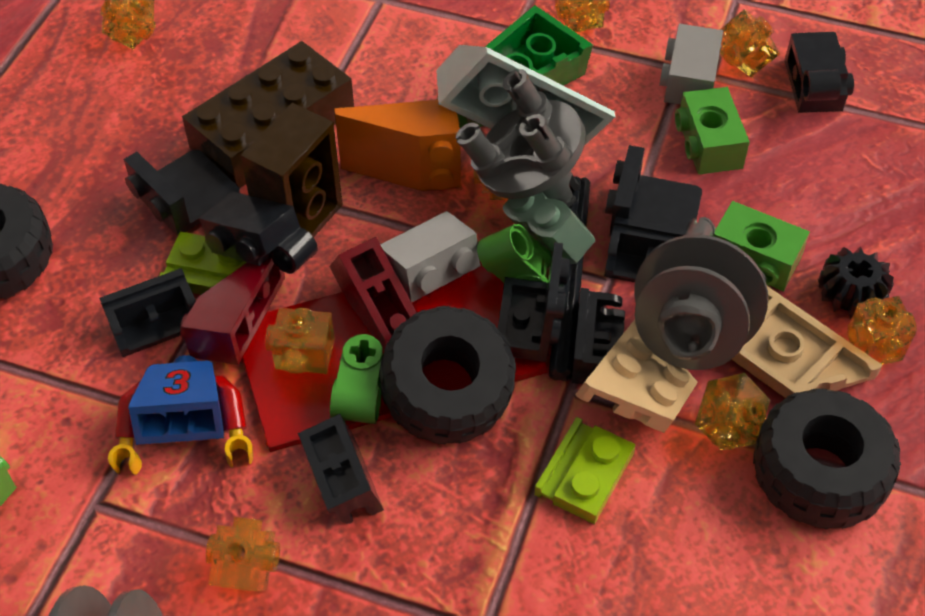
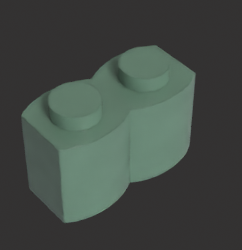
(551, 222)

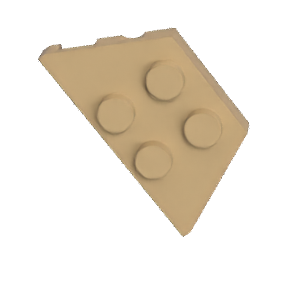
(801, 353)
(639, 383)

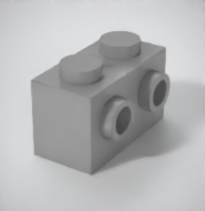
(692, 59)
(432, 254)

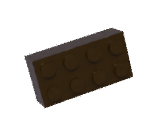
(246, 108)

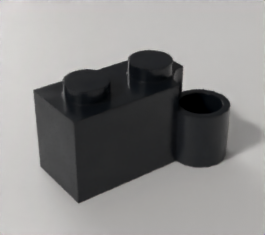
(818, 72)
(257, 229)

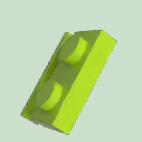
(198, 263)
(585, 470)

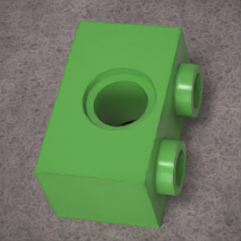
(712, 130)
(767, 240)

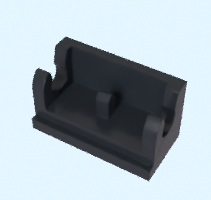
(632, 243)
(148, 311)
(596, 331)
(339, 469)

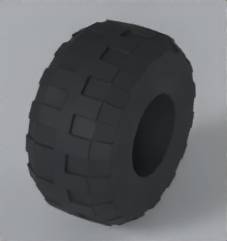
(23, 241)
(456, 337)
(817, 492)

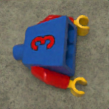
(179, 405)

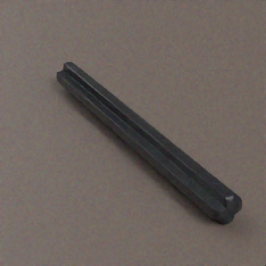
(563, 355)

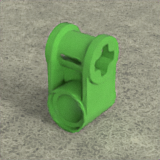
(514, 255)
(357, 387)

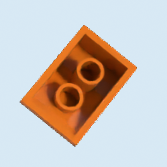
(401, 143)

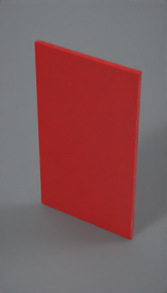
(301, 400)

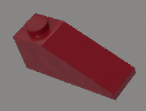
(373, 289)
(231, 313)

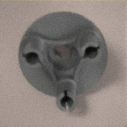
(528, 147)

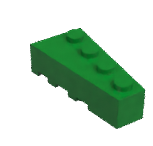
(542, 46)

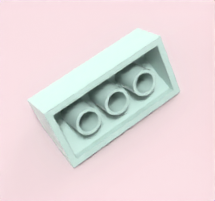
(473, 87)

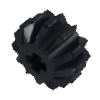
(854, 279)

